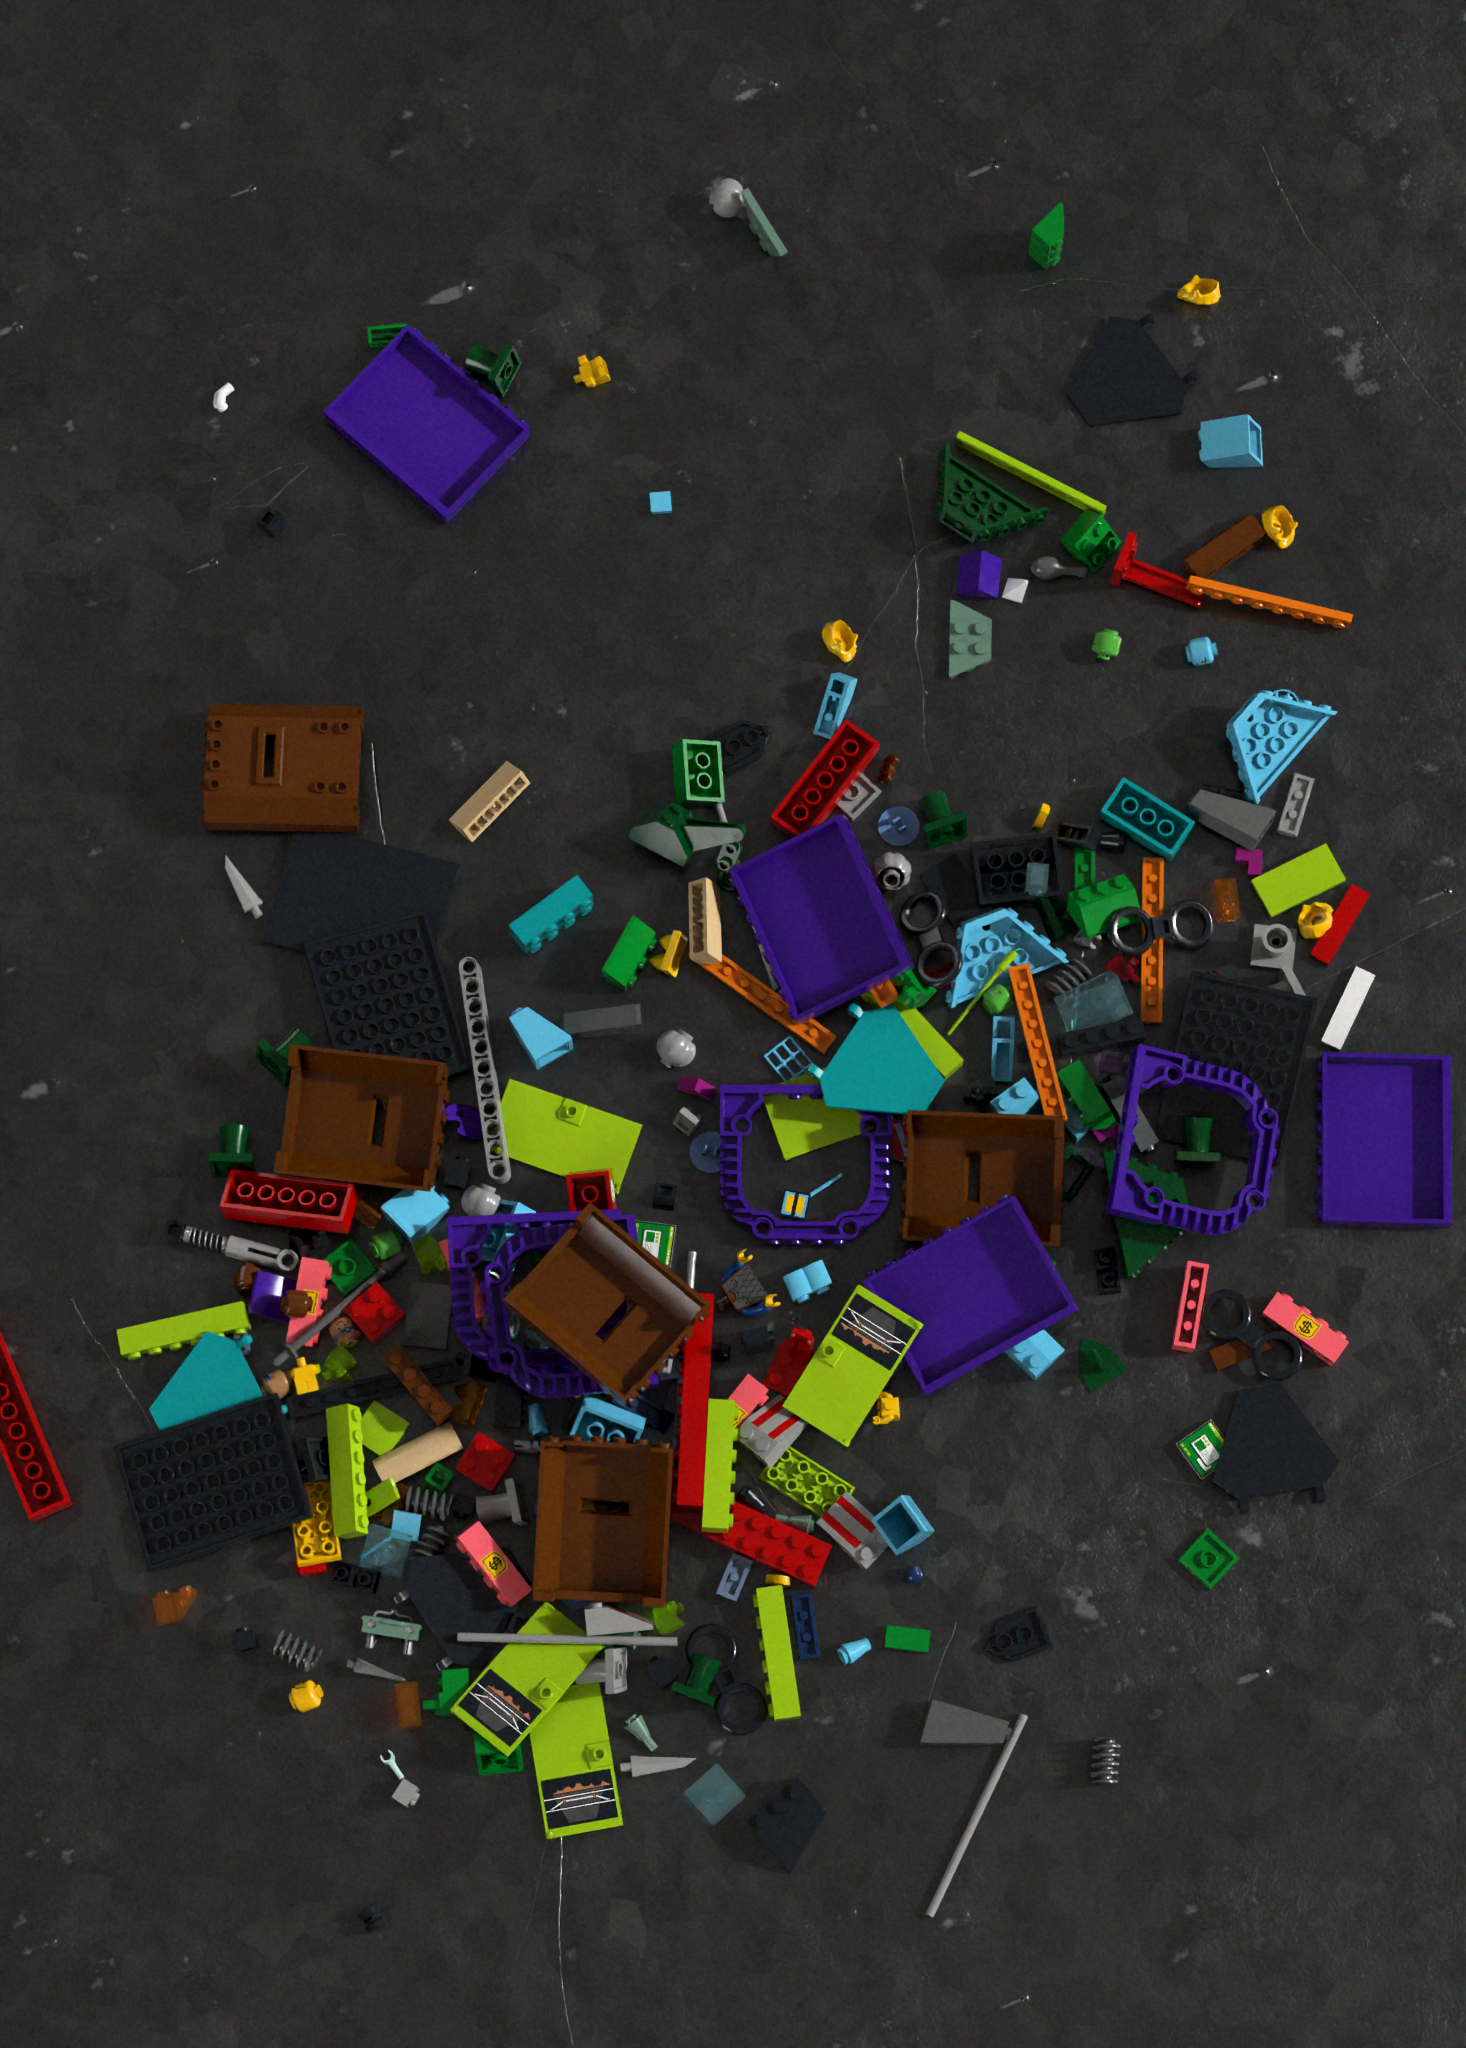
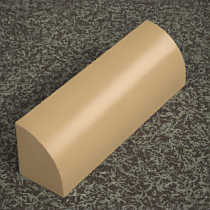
(489, 801)
(705, 921)
(418, 1453)

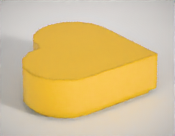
(1041, 816)
(778, 1580)

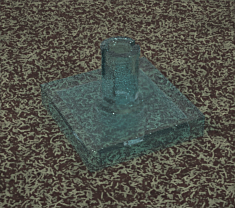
(385, 1550)
(715, 1794)

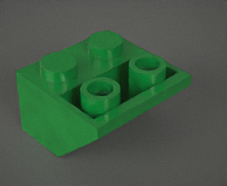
(1091, 540)

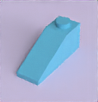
(835, 703)

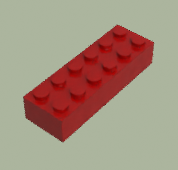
(825, 781)
(289, 1201)

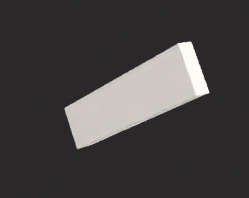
(1347, 1008)

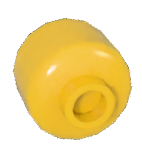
(305, 1696)

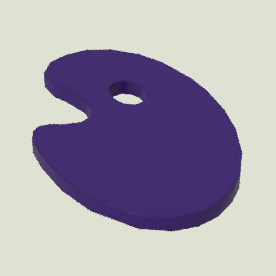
(469, 1124)

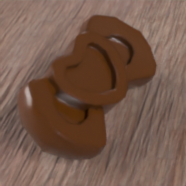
(888, 769)

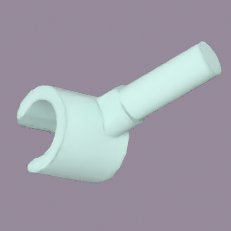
(391, 1762)

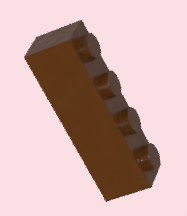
(1225, 548)
(417, 1384)

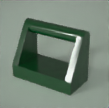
(1071, 1153)

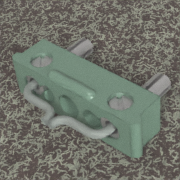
(391, 1627)

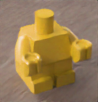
(592, 372)
(305, 1376)
(888, 1409)

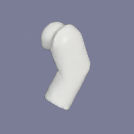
(220, 397)

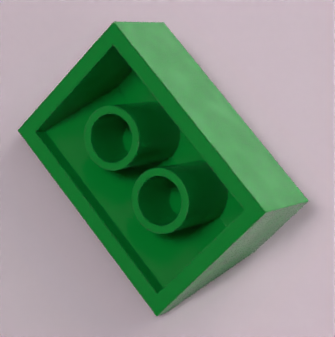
(1048, 238)
(698, 773)
(1095, 905)
(629, 954)
(1086, 1097)

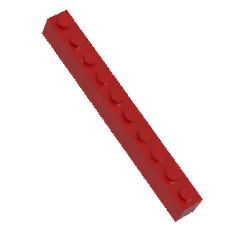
(693, 1415)

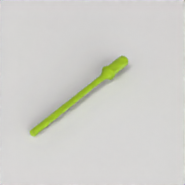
(1000, 969)

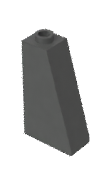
(1231, 817)
(603, 1022)
(1113, 1091)
(959, 1726)

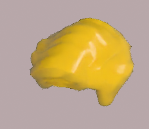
(1200, 291)
(1279, 525)
(840, 639)
(1315, 920)

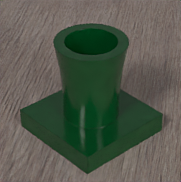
(499, 368)
(942, 826)
(276, 1058)
(1197, 1140)
(232, 1154)
(699, 1680)

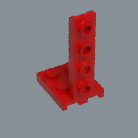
(1150, 576)
(790, 1362)

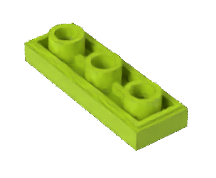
(381, 1496)

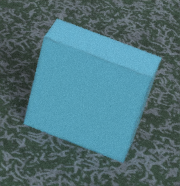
(660, 502)

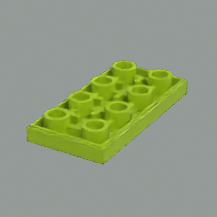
(1298, 880)
(805, 1482)

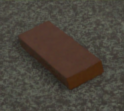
(1235, 1352)

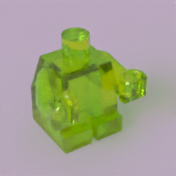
(429, 1254)
(339, 1364)
(666, 1618)

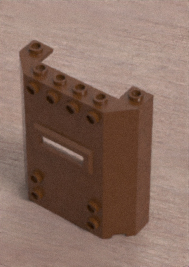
(312, 768)
(334, 1118)
(1016, 1157)
(585, 1283)
(603, 1552)

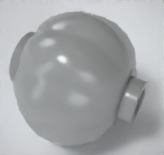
(727, 198)
(891, 871)
(676, 1048)
(481, 1200)

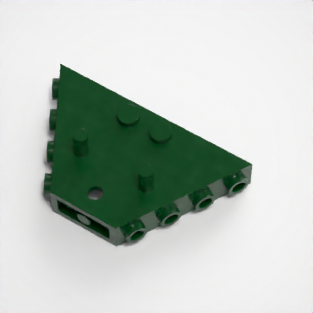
(977, 505)
(1138, 1239)

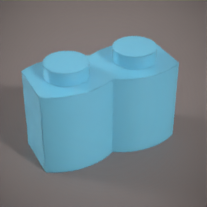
(807, 1281)

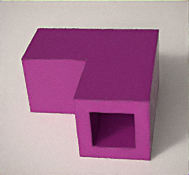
(1251, 858)
(696, 1086)
(1103, 1135)

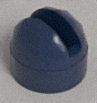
(914, 1575)

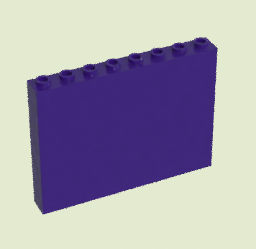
(427, 423)
(820, 919)
(1384, 1140)
(973, 1292)

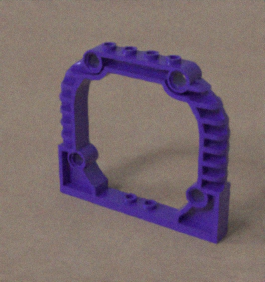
(738, 1104)
(1129, 1194)
(465, 1238)
(530, 1380)

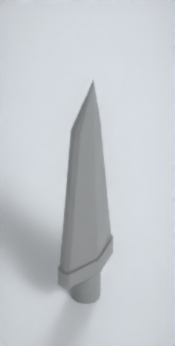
(244, 892)
(647, 1765)

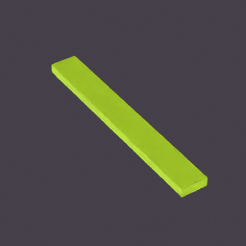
(1029, 474)

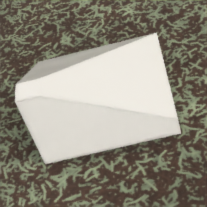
(1015, 589)

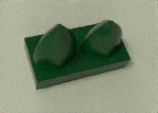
(1048, 911)

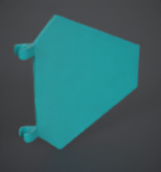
(879, 1067)
(207, 1382)

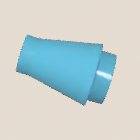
(537, 1421)
(853, 1650)

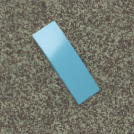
(1002, 1047)

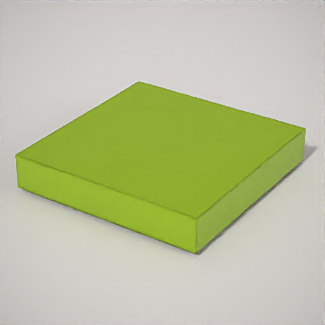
(381, 1429)

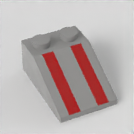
(770, 1431)
(853, 1530)
(610, 1619)

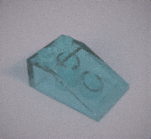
(1094, 1003)

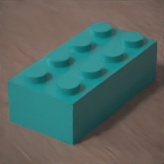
(1146, 819)
(551, 915)

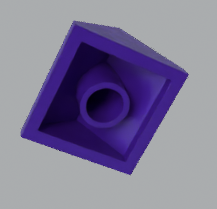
(979, 575)

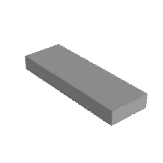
(1295, 805)

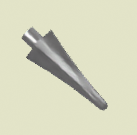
(365, 1668)

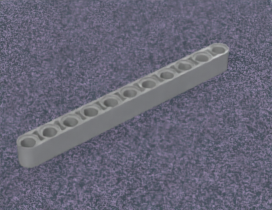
(488, 1079)

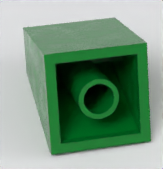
(492, 1761)

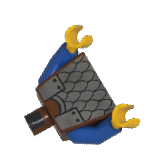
(743, 1289)

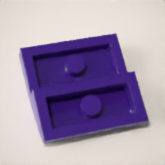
(267, 1294)

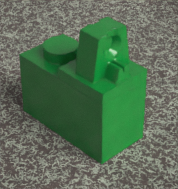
(911, 990)
(454, 1684)

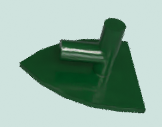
(1098, 1364)

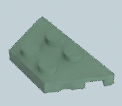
(761, 226)
(968, 639)

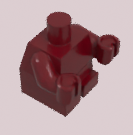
(1124, 969)

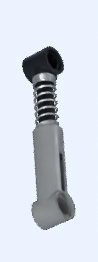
(234, 1247)

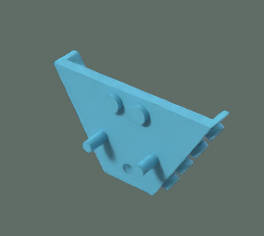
(1271, 738)
(987, 949)

